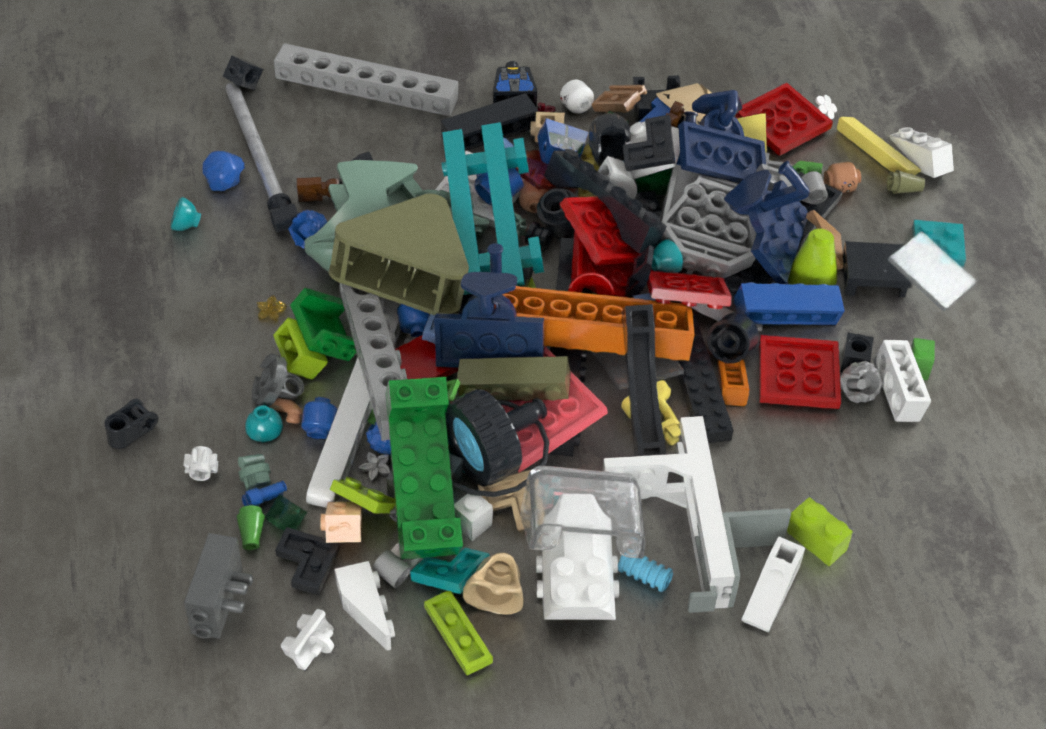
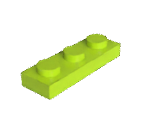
(458, 632)

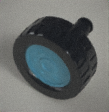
(488, 435)

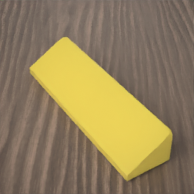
(875, 146)

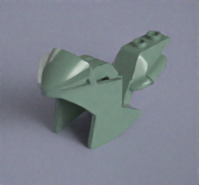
(365, 189)

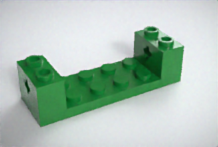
(422, 468)

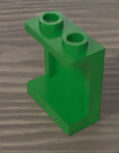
(320, 324)

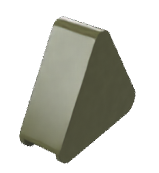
(404, 255)

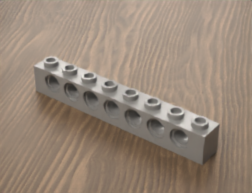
(366, 79)
(374, 348)

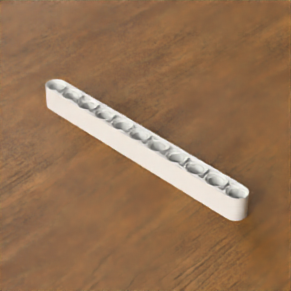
(346, 429)

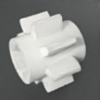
(200, 463)

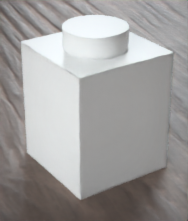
(475, 515)

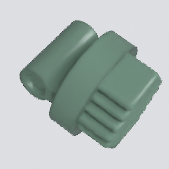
(254, 471)

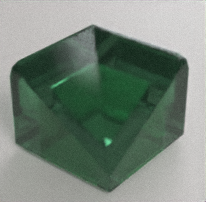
(285, 513)

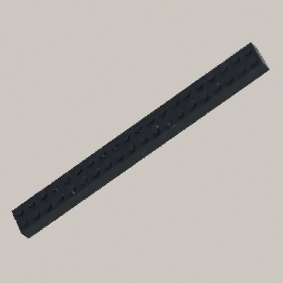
(699, 379)

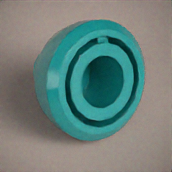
(184, 215)
(667, 257)
(263, 424)

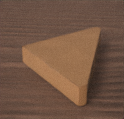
(821, 223)

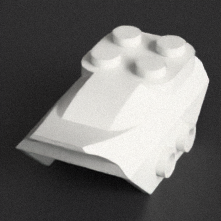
(578, 578)

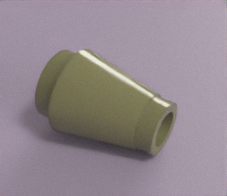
(904, 182)

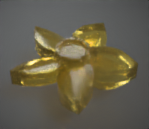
(271, 308)

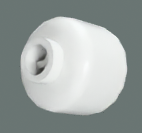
(577, 96)

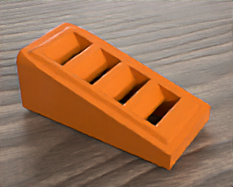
(733, 384)

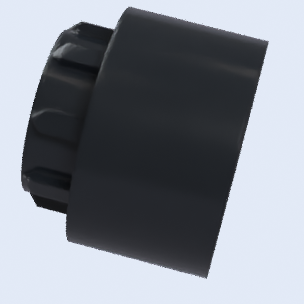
(552, 214)
(724, 346)

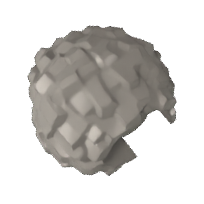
(861, 382)

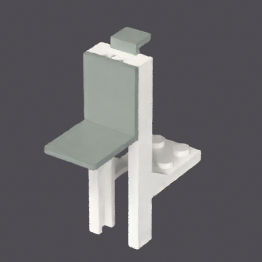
(712, 532)

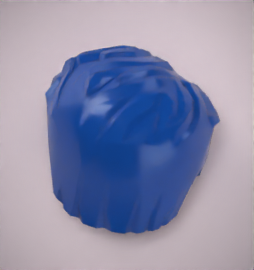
(222, 170)

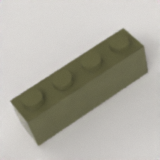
(516, 377)

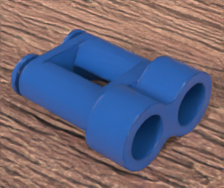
(256, 497)

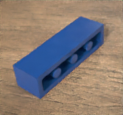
(790, 303)

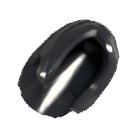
(608, 136)

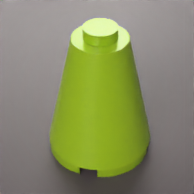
(815, 260)

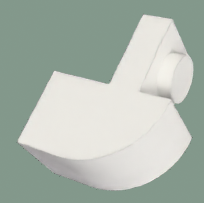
(618, 175)

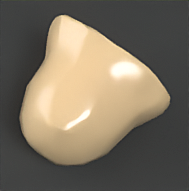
(495, 586)

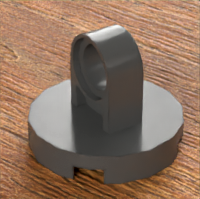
(273, 382)

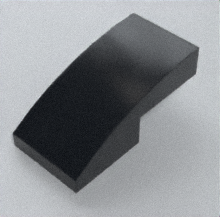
(640, 273)

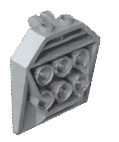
(704, 225)

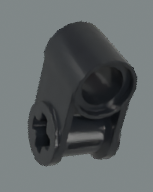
(129, 424)

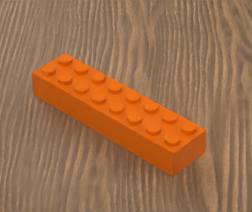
(596, 322)

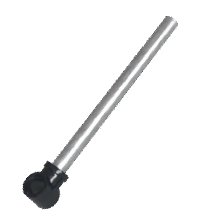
(279, 204)

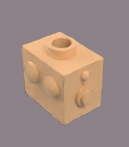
(342, 522)

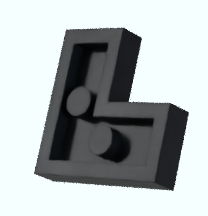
(655, 151)
(313, 556)

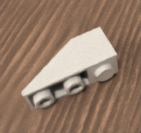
(926, 152)
(773, 584)
(361, 600)

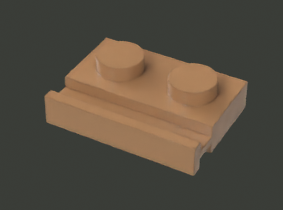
(619, 98)

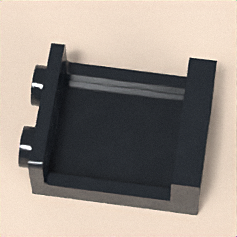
(869, 266)

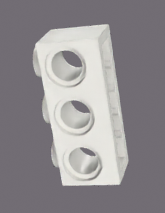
(902, 381)

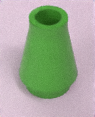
(250, 525)

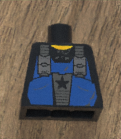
(514, 81)

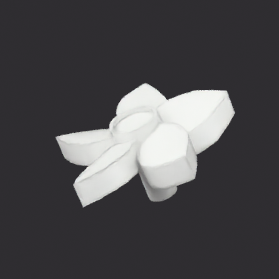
(375, 466)

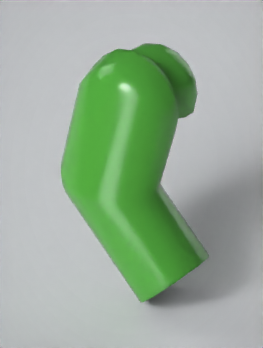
(806, 167)

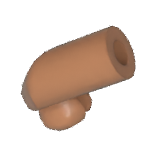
(290, 407)

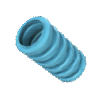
(647, 571)

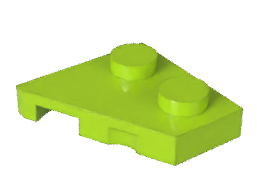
(365, 497)

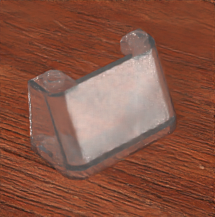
(582, 503)

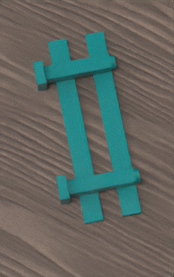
(495, 161)

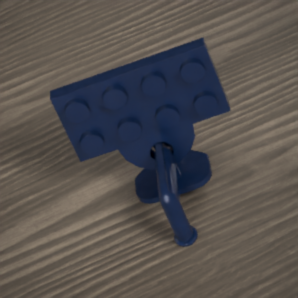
(718, 142)
(774, 216)
(482, 329)

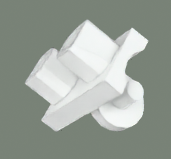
(312, 639)

